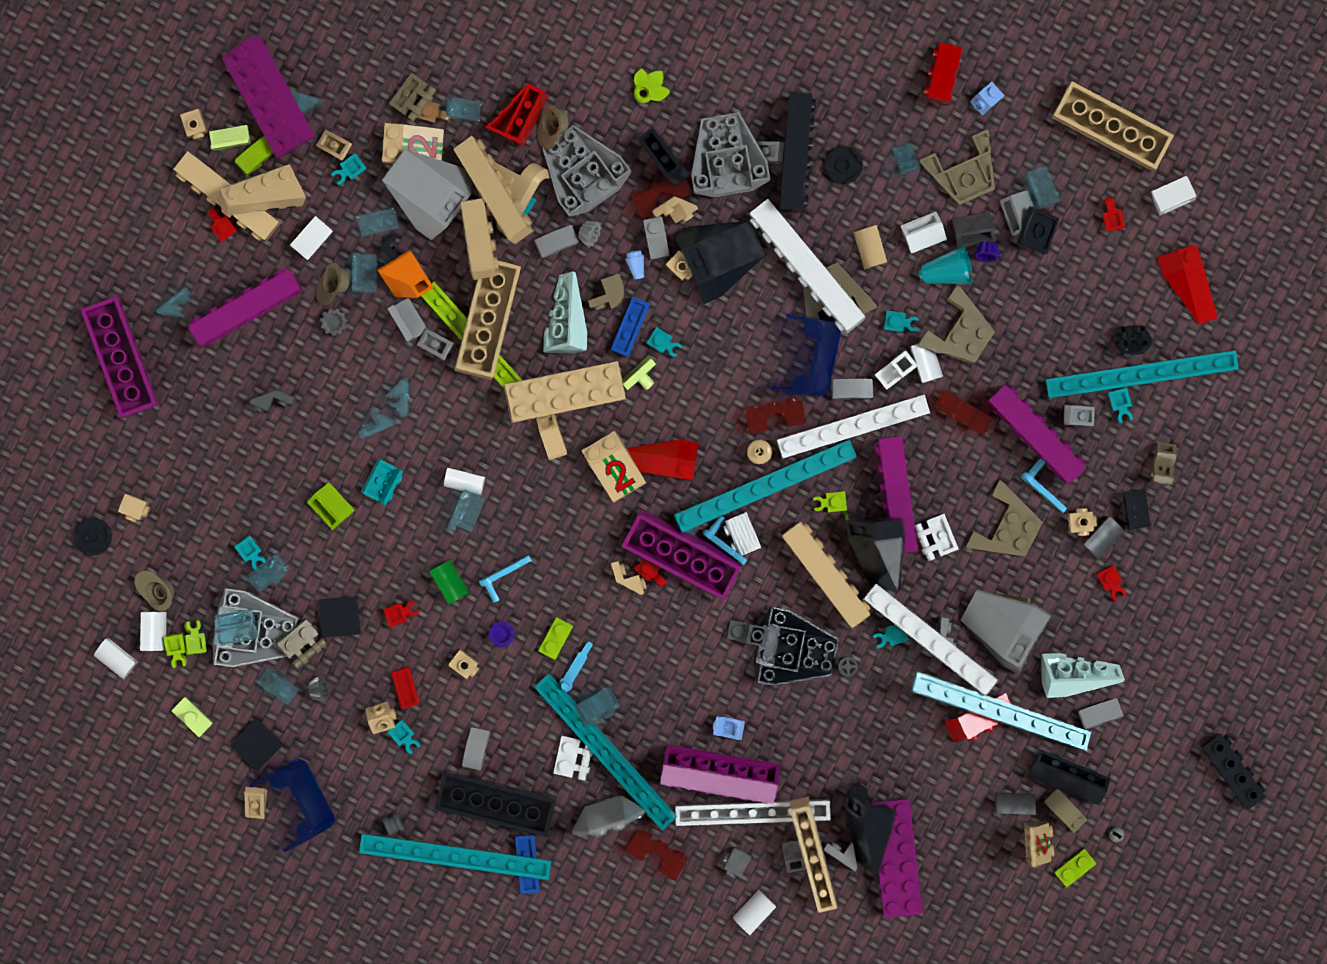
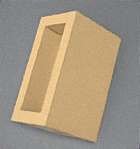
(870, 247)

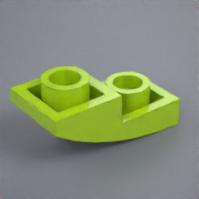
(254, 156)

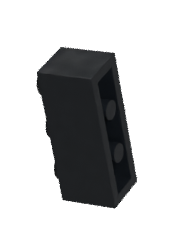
(664, 156)

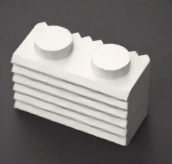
(742, 534)

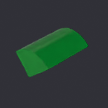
(449, 581)

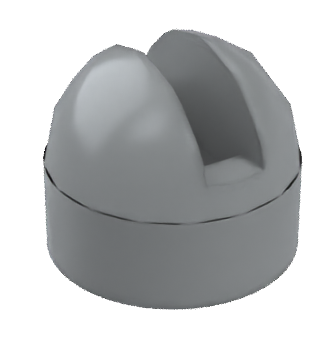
(1114, 838)

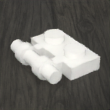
(941, 534)
(567, 757)

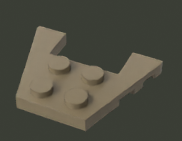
(966, 179)
(846, 282)
(967, 335)
(1015, 530)

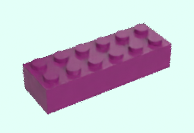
(268, 96)
(245, 308)
(120, 357)
(1035, 434)
(896, 486)
(682, 554)
(720, 774)
(899, 865)

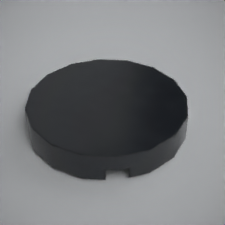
(843, 165)
(92, 536)

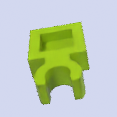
(834, 502)
(194, 642)
(175, 646)

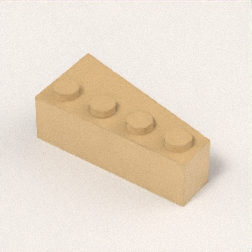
(266, 191)
(478, 237)

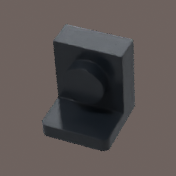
(393, 252)

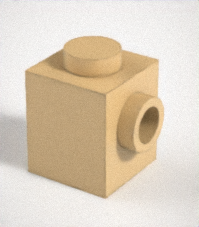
(194, 124)
(679, 266)
(134, 508)
(464, 664)

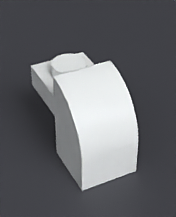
(896, 370)

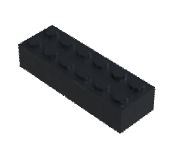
(796, 149)
(495, 803)

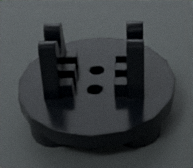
(1132, 339)

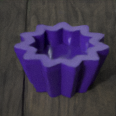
(987, 252)
(501, 634)

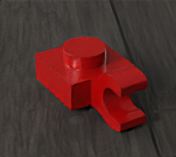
(1113, 218)
(222, 227)
(650, 570)

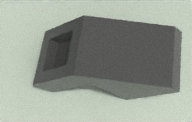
(265, 401)
(747, 633)

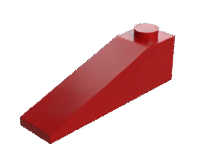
(1188, 278)
(666, 458)

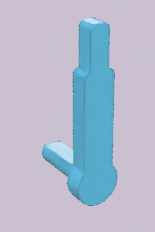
(1029, 478)
(709, 534)
(487, 581)
(567, 682)

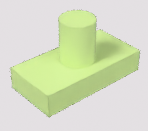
(639, 374)
(192, 716)

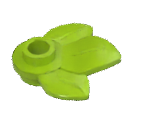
(651, 84)

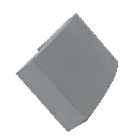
(556, 241)
(852, 389)
(945, 628)
(1100, 713)
(475, 749)

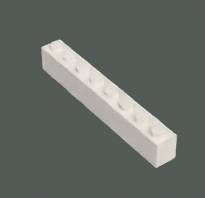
(807, 266)
(853, 426)
(930, 639)
(744, 812)

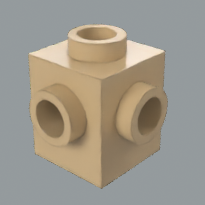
(1075, 525)
(381, 717)

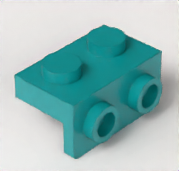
(382, 481)

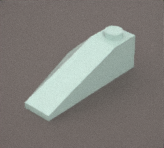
(567, 326)
(1072, 676)

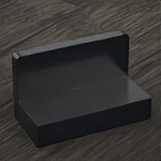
(1136, 509)

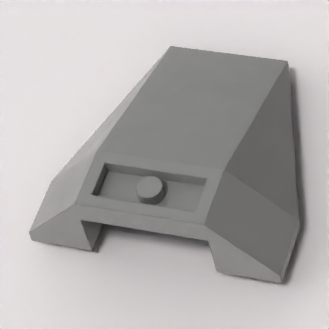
(727, 158)
(584, 171)
(428, 190)
(270, 625)
(1005, 627)
(607, 814)

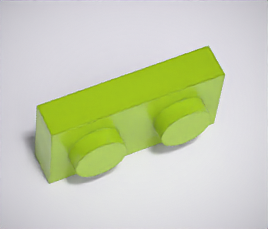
(555, 638)
(1075, 867)

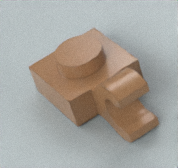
(432, 112)

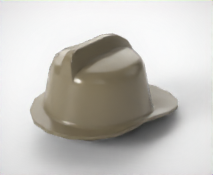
(552, 124)
(333, 282)
(155, 590)

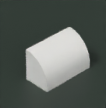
(1173, 195)
(923, 232)
(311, 238)
(927, 362)
(462, 480)
(152, 631)
(115, 658)
(754, 912)

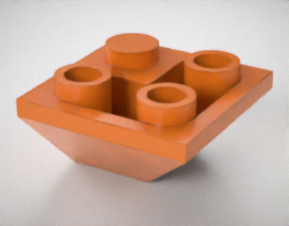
(406, 277)

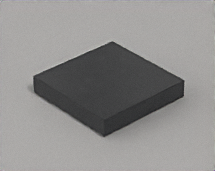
(1038, 230)
(339, 616)
(256, 744)

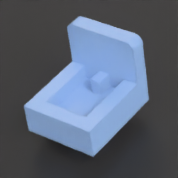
(987, 98)
(728, 727)

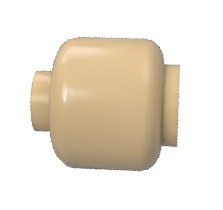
(754, 457)

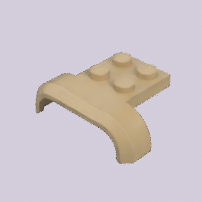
(522, 185)

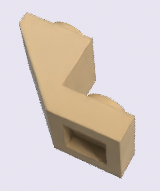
(677, 208)
(551, 436)
(634, 583)

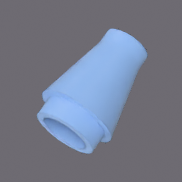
(636, 263)

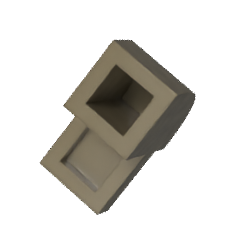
(614, 293)
(1163, 463)
(1065, 810)

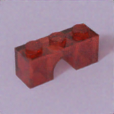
(645, 201)
(791, 411)
(963, 412)
(643, 844)

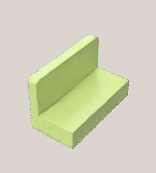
(229, 138)

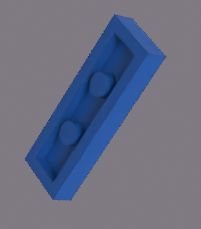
(630, 326)
(526, 847)

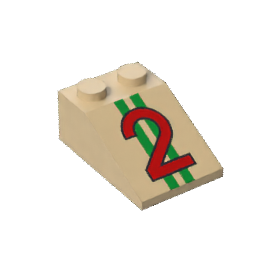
(413, 138)
(614, 466)
(1038, 843)

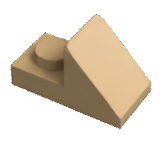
(334, 145)
(255, 802)

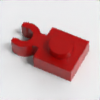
(1110, 579)
(397, 614)

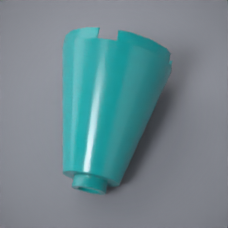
(948, 268)

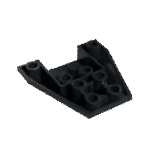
(719, 255)
(878, 548)
(793, 650)
(869, 827)

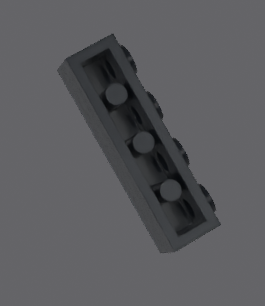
(1233, 771)
(1069, 777)

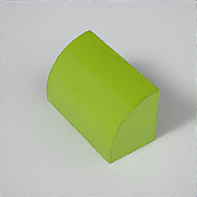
(330, 506)

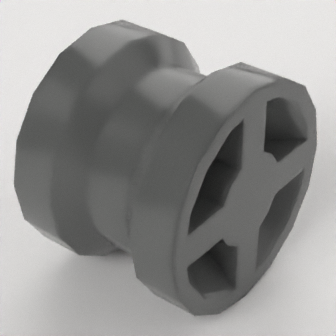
(850, 666)
(393, 824)

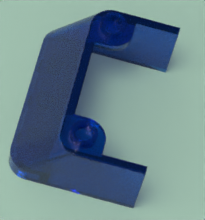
(823, 359)
(308, 796)

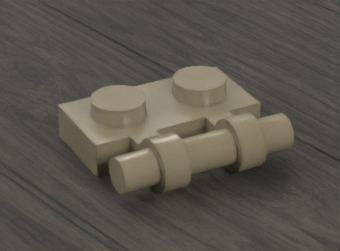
(409, 93)
(298, 638)

